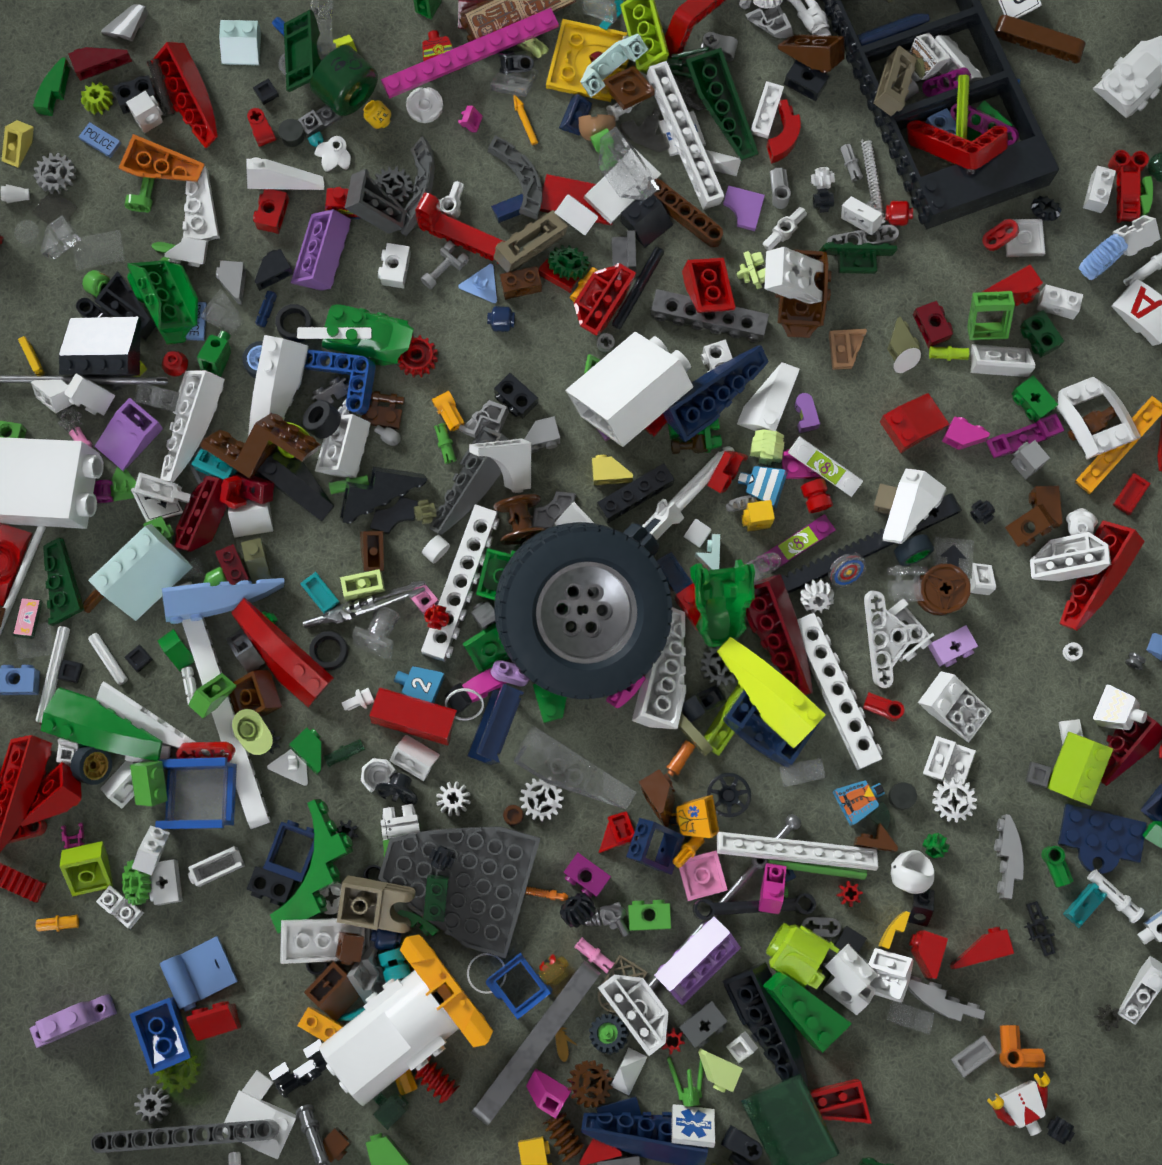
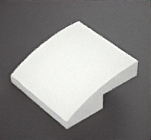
(949, 761)
(893, 974)

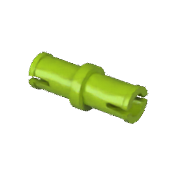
(949, 353)

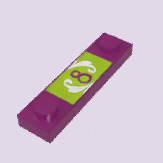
(803, 540)

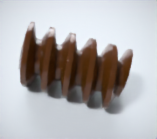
(564, 1136)

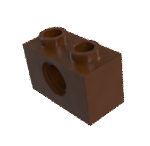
(520, 283)
(1019, 528)

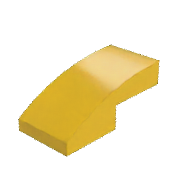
(898, 925)

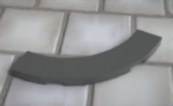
(525, 173)
(423, 182)

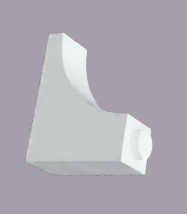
(512, 458)

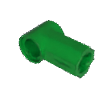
(1057, 868)

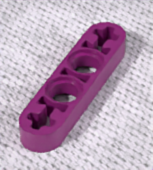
(985, 121)

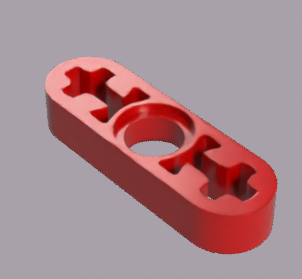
(213, 747)

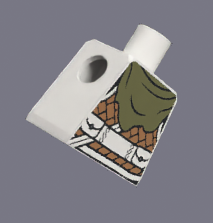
(929, 56)

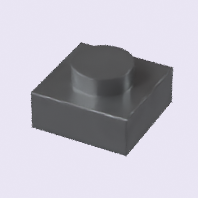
(1038, 774)

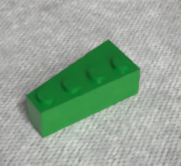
(809, 1014)

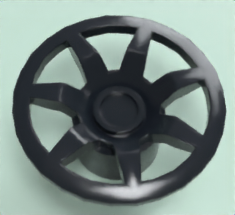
(398, 787)
(729, 795)

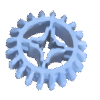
(1103, 256)

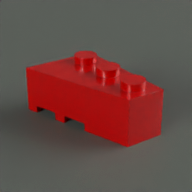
(842, 1102)

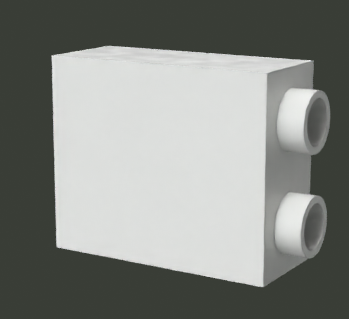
(631, 387)
(48, 482)

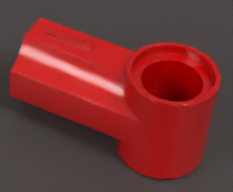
(880, 706)

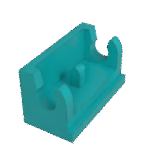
(212, 466)
(1084, 905)

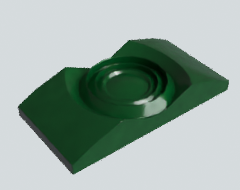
(301, 49)

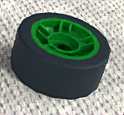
(913, 550)

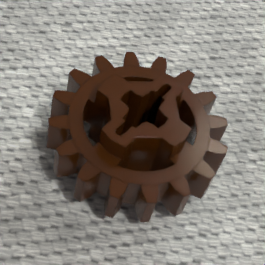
(597, 1088)

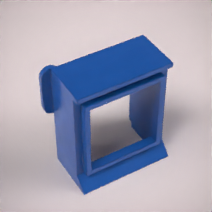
(532, 1001)

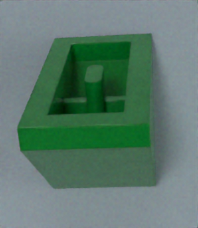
(176, 650)

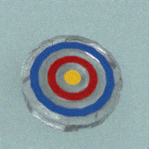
(847, 570)

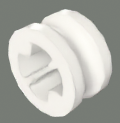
(1072, 645)

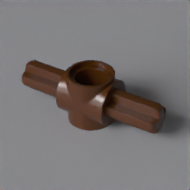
(1096, 421)

